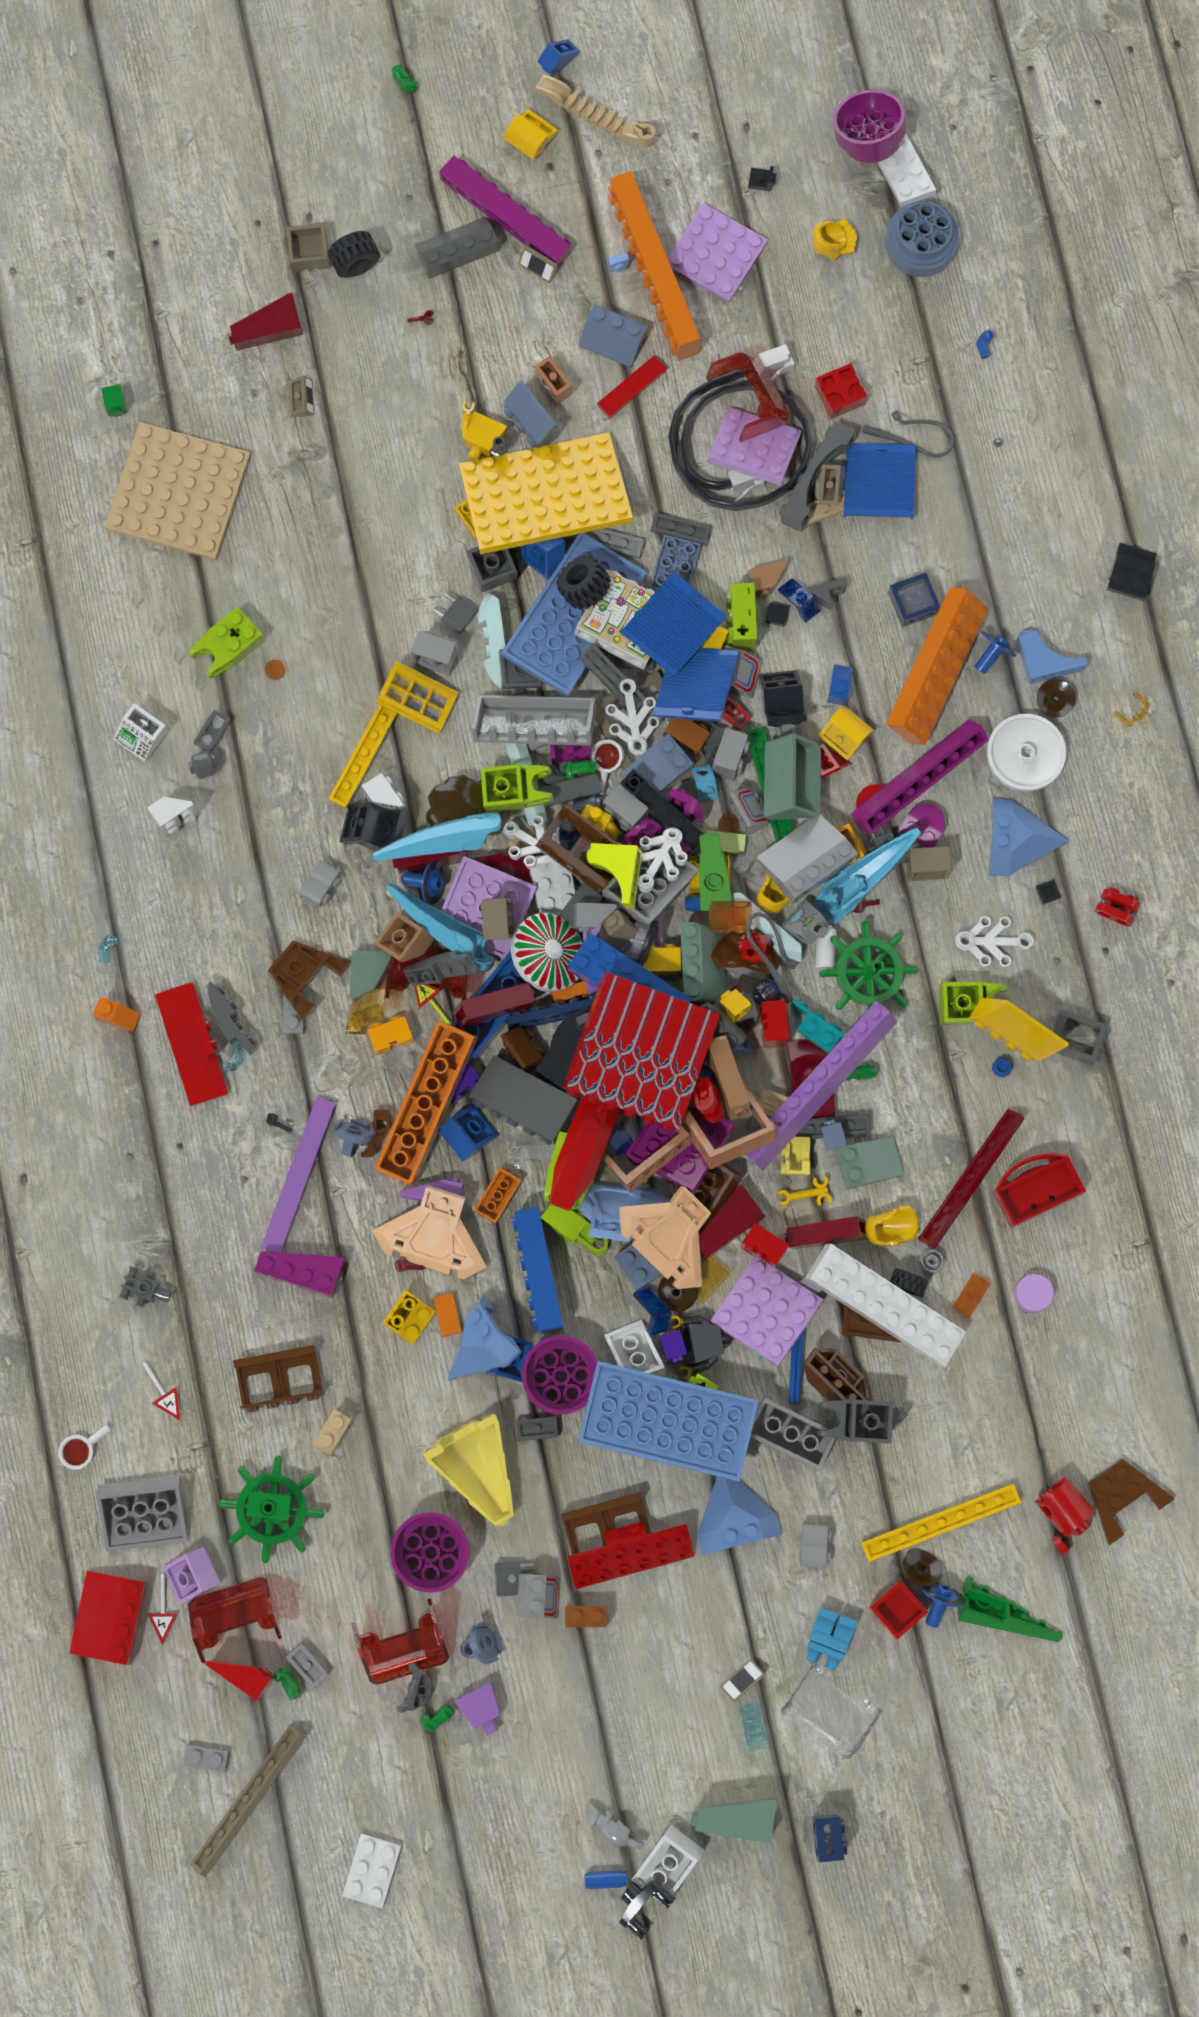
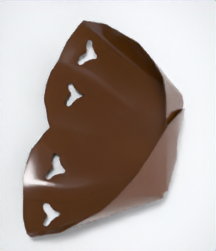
(728, 950)

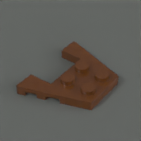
(297, 968)
(1119, 1488)

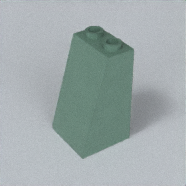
(741, 1820)

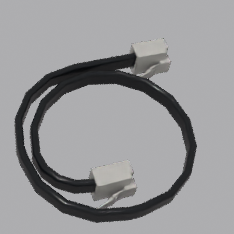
(775, 361)

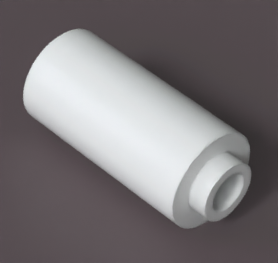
(826, 951)

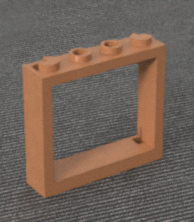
(737, 1148)
(653, 1163)

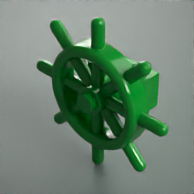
(272, 1507)

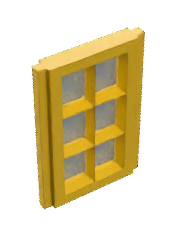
(417, 697)

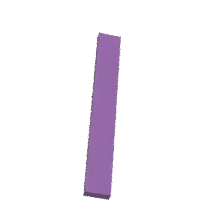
(298, 1175)

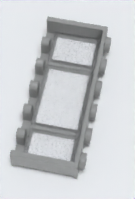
(534, 720)

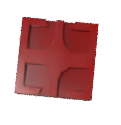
(840, 391)
(774, 1024)
(764, 1245)
(898, 1610)

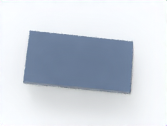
(675, 556)

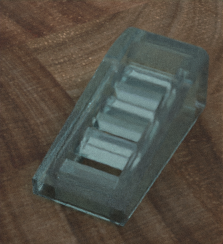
(758, 1745)

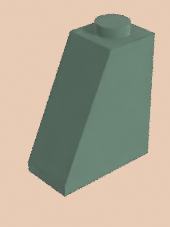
(367, 971)

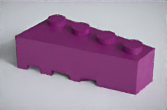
(305, 1271)

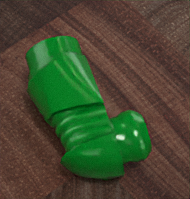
(403, 79)
(581, 767)
(863, 1072)
(288, 1682)
(440, 1717)

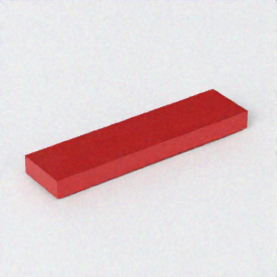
(631, 387)

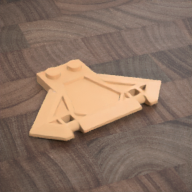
(433, 1235)
(669, 1235)

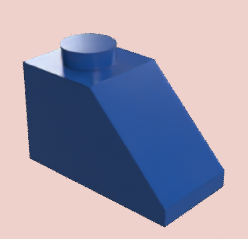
(557, 56)
(840, 685)

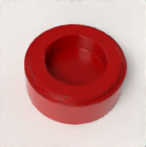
(1060, 1545)

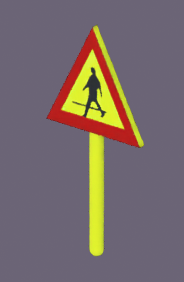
(425, 994)

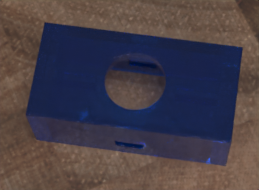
(620, 1141)

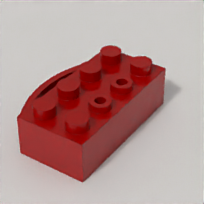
(1035, 1186)

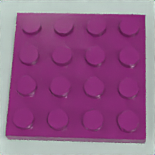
(689, 1166)

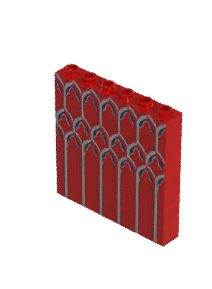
(640, 1051)

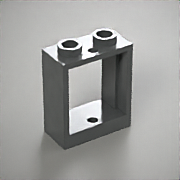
(1076, 1055)

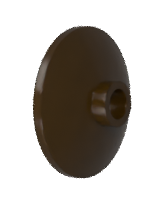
(1055, 689)
(676, 1303)
(925, 1563)

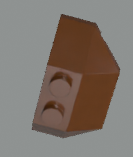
(835, 1376)

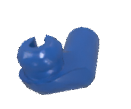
(982, 343)

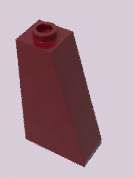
(267, 325)
(420, 862)
(493, 1005)
(730, 1222)
(826, 1232)

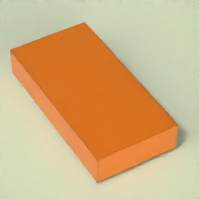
(447, 1314)

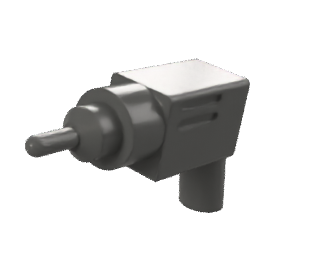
(713, 741)

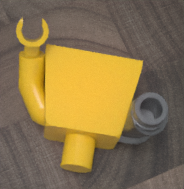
(482, 434)
(600, 819)

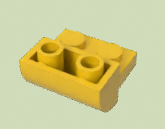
(529, 133)
(846, 732)
(408, 1317)

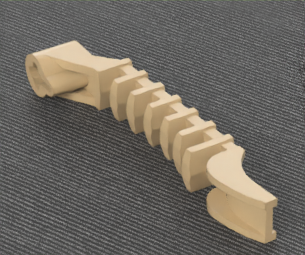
(562, 96)

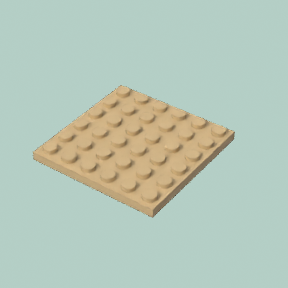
(177, 491)

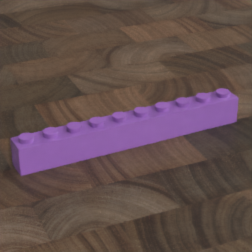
(825, 1080)

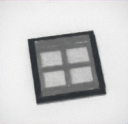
(640, 944)

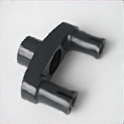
(636, 1898)

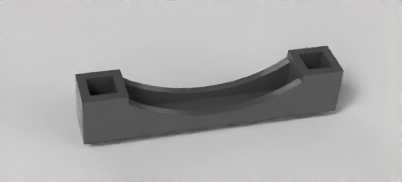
(837, 441)

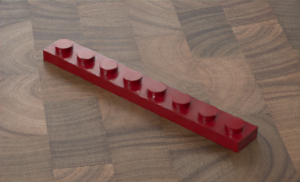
(971, 1178)

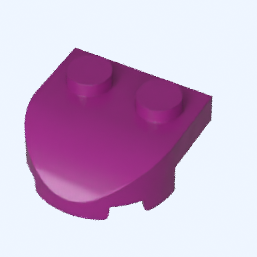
(687, 804)
(928, 820)
(646, 827)

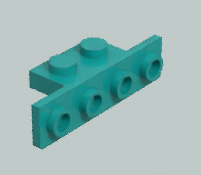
(816, 1028)

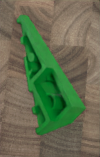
(1000, 1613)

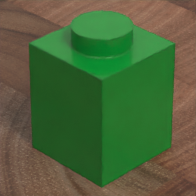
(114, 400)

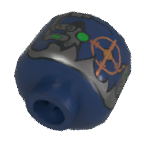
(766, 991)

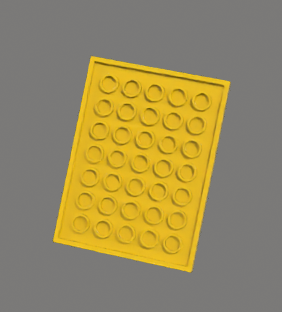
(545, 493)

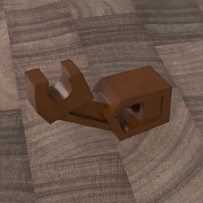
(378, 1116)

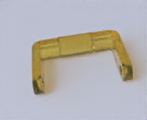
(1139, 715)

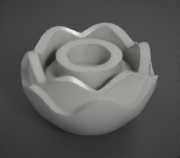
(936, 1256)

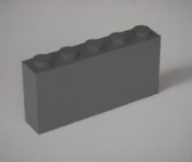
(524, 1101)

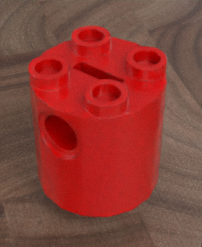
(1066, 1508)

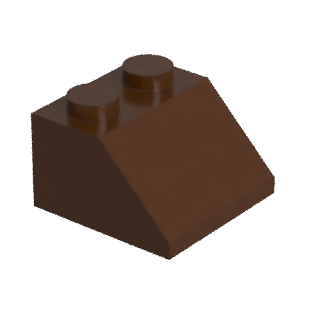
(521, 1048)

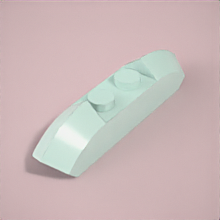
(490, 616)
(519, 755)
(791, 947)

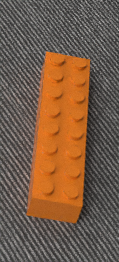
(937, 666)
(426, 1103)

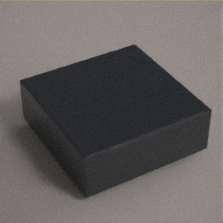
(776, 614)
(1048, 892)

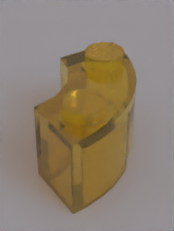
(365, 1011)

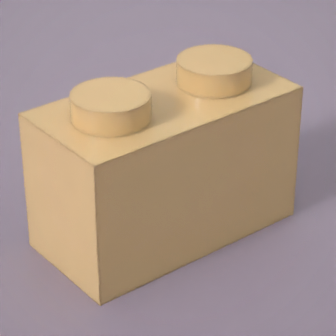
(332, 1432)

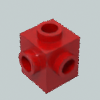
(749, 952)

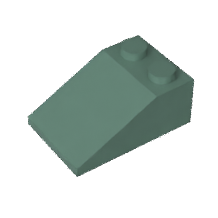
(868, 1162)

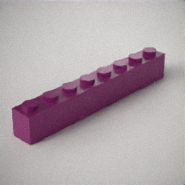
(504, 210)
(919, 777)

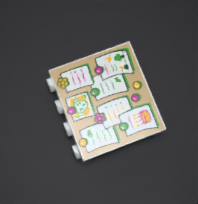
(606, 619)

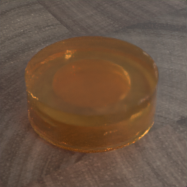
(274, 670)
(728, 823)

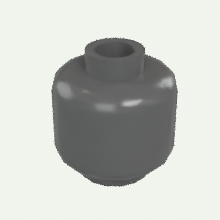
(203, 764)

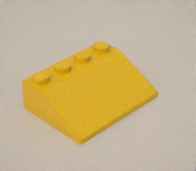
(1016, 1029)

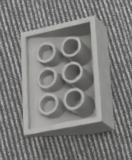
(807, 857)
(652, 903)
(142, 1513)

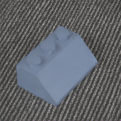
(613, 335)
(530, 416)

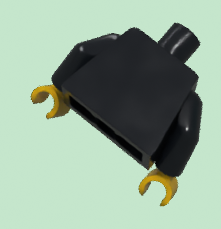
(702, 1343)

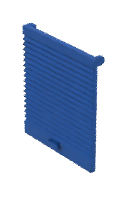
(880, 480)
(673, 624)
(698, 687)

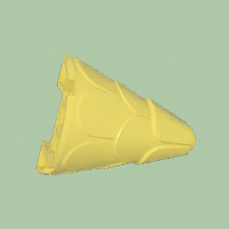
(476, 1467)

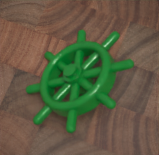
(868, 970)

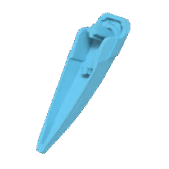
(450, 836)
(858, 880)
(445, 928)

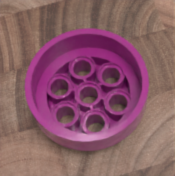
(870, 125)
(534, 1363)
(401, 1552)

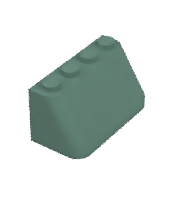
(792, 778)
(701, 975)

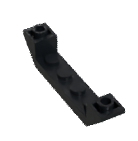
(662, 809)

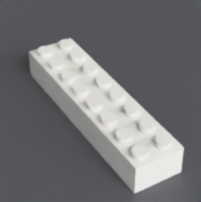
(885, 1305)

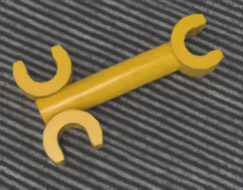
(820, 1191)

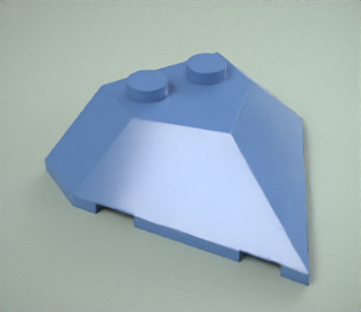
(1018, 838)
(482, 1344)
(735, 1518)

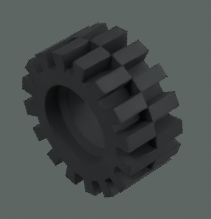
(909, 1282)

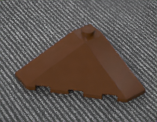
(715, 1189)

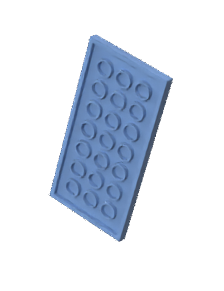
(546, 636)
(668, 1421)

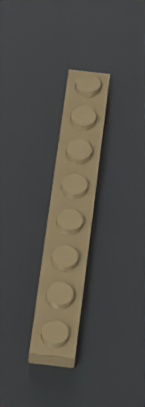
(247, 1800)

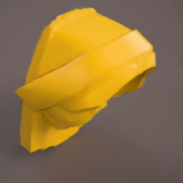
(833, 238)

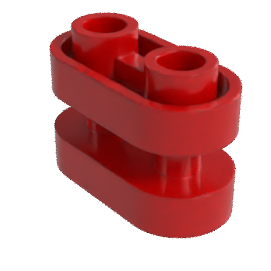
(1127, 903)
(708, 1100)

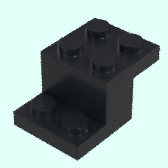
(1131, 571)
(782, 698)
(372, 825)

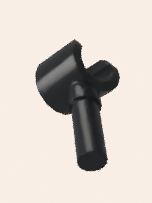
(272, 1121)

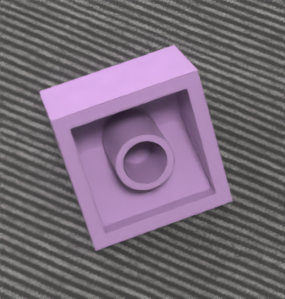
(191, 1575)

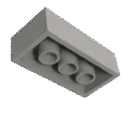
(790, 1434)

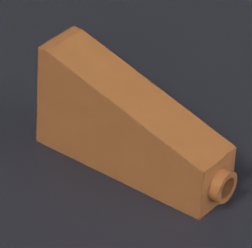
(727, 1078)

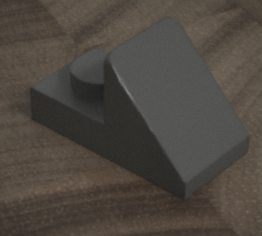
(823, 591)

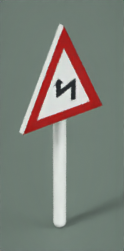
(169, 1401)
(162, 1622)

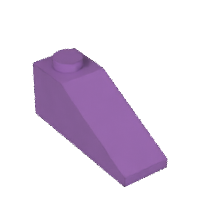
(416, 1193)

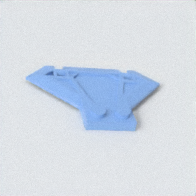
(603, 1204)

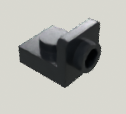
(762, 179)

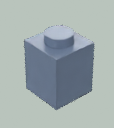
(832, 1134)

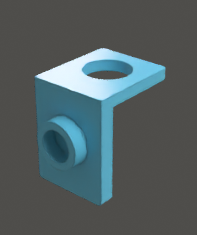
(705, 784)

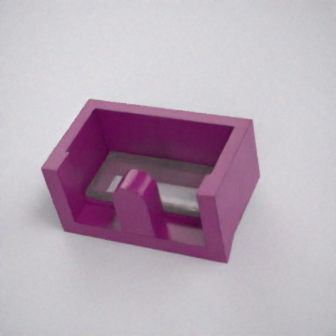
(566, 753)

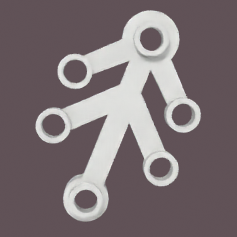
(633, 720)
(517, 833)
(661, 855)
(990, 941)

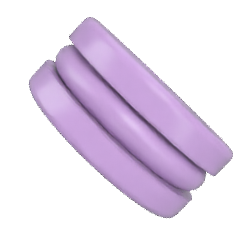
(1034, 1293)

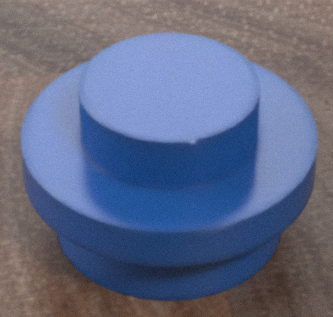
(1002, 1067)

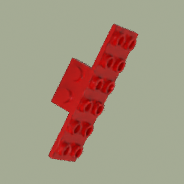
(191, 1044)
(630, 1552)

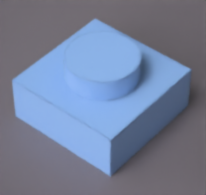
(618, 263)

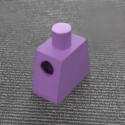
(480, 1708)

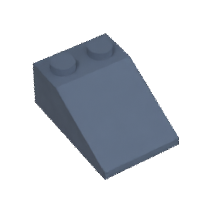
(661, 764)

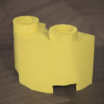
(796, 1157)

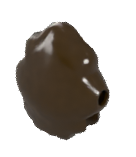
(454, 800)

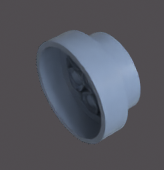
(906, 253)

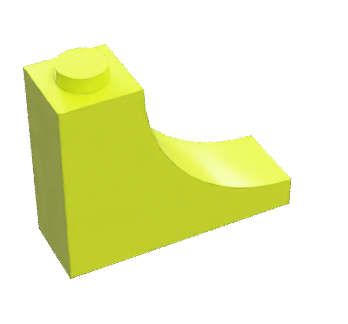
(623, 863)

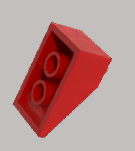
(249, 1679)

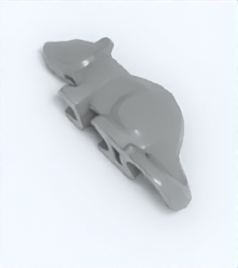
(614, 1832)

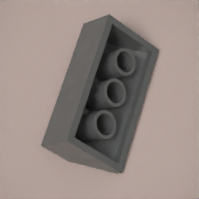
(457, 247)

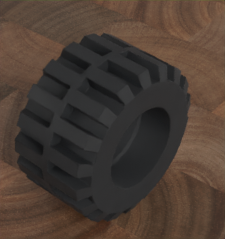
(353, 254)
(583, 582)

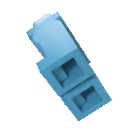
(830, 1644)

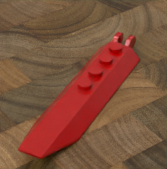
(581, 1152)

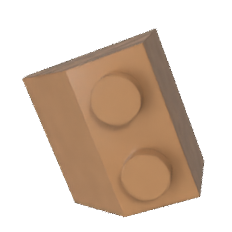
(404, 939)

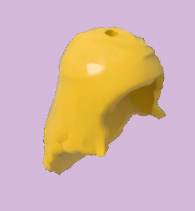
(767, 892)
(898, 1226)

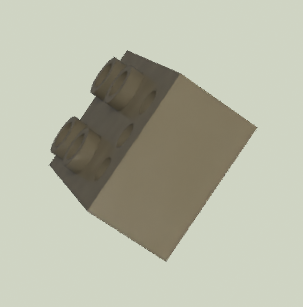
(497, 919)

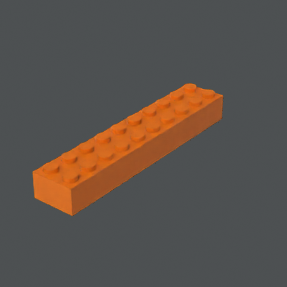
(654, 266)

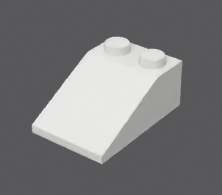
(634, 1349)
(669, 1861)

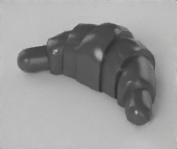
(418, 1690)

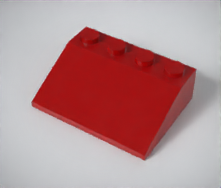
(108, 1618)

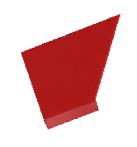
(831, 761)

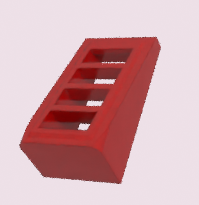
(740, 710)

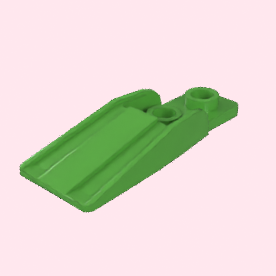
(712, 872)

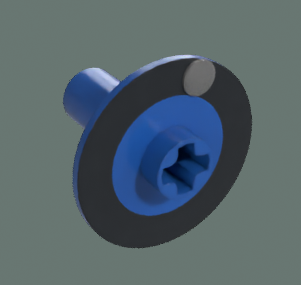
(997, 645)
(431, 882)
(942, 1597)

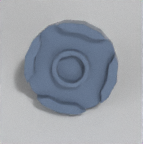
(353, 1134)
(483, 1643)

